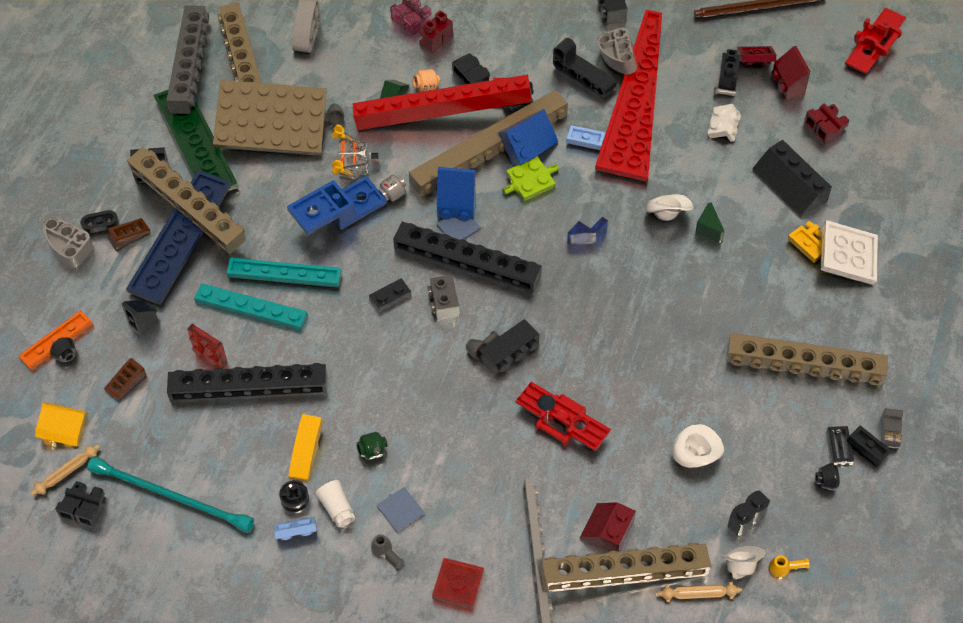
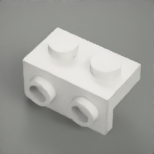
(724, 122)

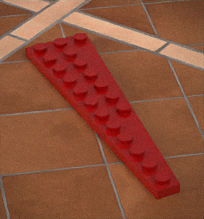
(629, 132)

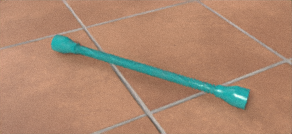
(240, 521)

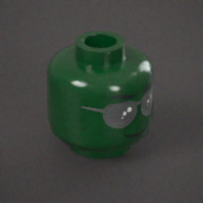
(371, 446)

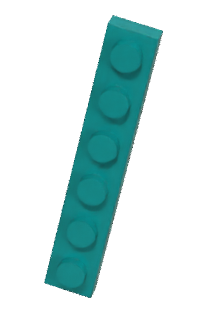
(284, 272)
(251, 306)

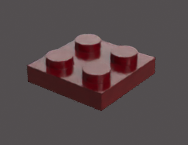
(753, 54)

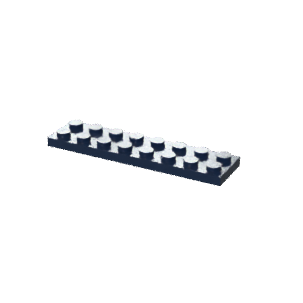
(174, 245)

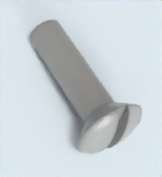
(722, 91)

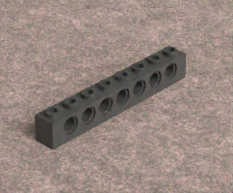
(187, 60)

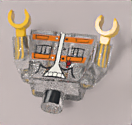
(352, 156)

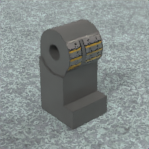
(891, 427)

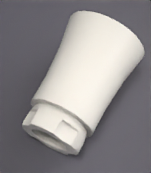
(336, 503)

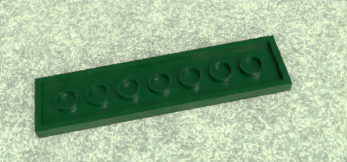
(196, 141)

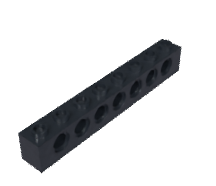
(456, 258)
(238, 388)

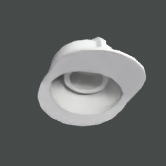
(743, 560)

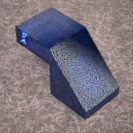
(584, 235)

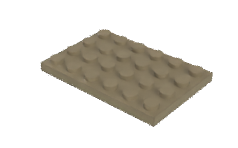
(270, 117)

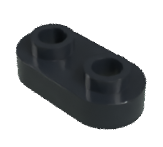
(99, 221)

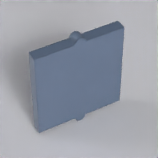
(457, 228)
(400, 509)

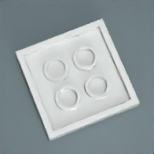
(849, 252)

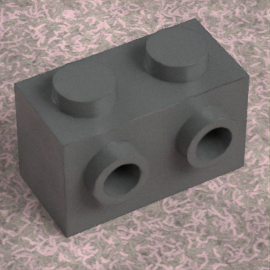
(444, 297)

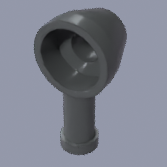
(334, 114)
(474, 346)
(385, 549)

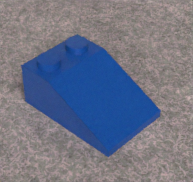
(528, 137)
(456, 193)

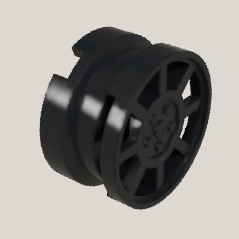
(294, 495)

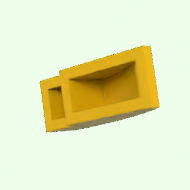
(305, 447)

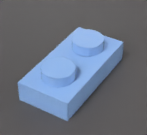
(585, 137)
(288, 529)

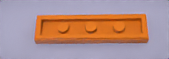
(41, 349)

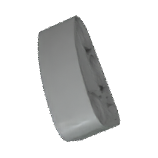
(305, 25)
(618, 50)
(67, 241)

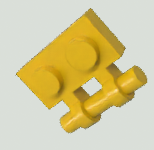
(806, 242)

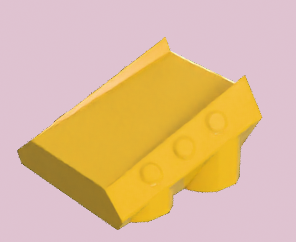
(60, 425)

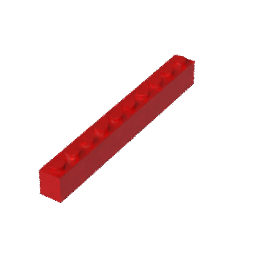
(442, 102)

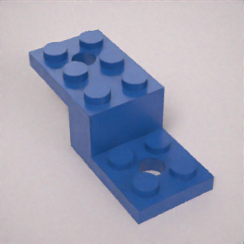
(336, 205)

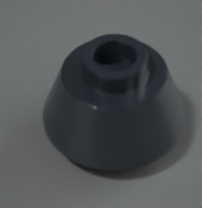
(63, 349)
(828, 477)

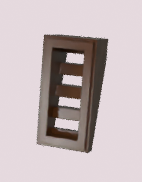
(116, 236)
(125, 370)

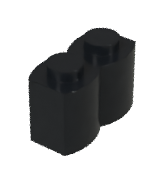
(469, 70)
(749, 512)

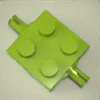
(530, 179)

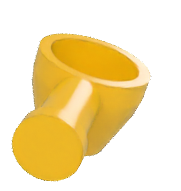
(782, 571)

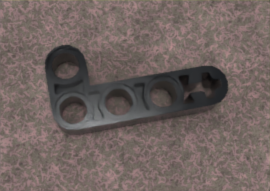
(580, 70)

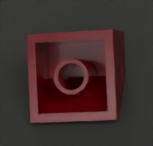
(791, 74)
(609, 526)

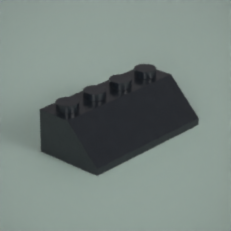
(792, 178)

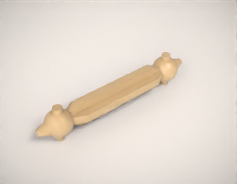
(65, 470)
(701, 591)

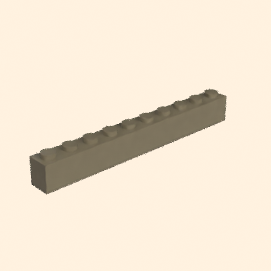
(482, 145)

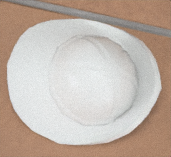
(668, 206)
(697, 446)

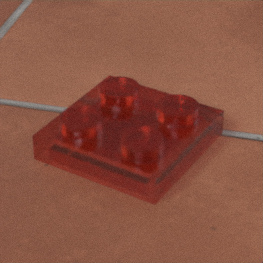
(207, 346)
(458, 583)

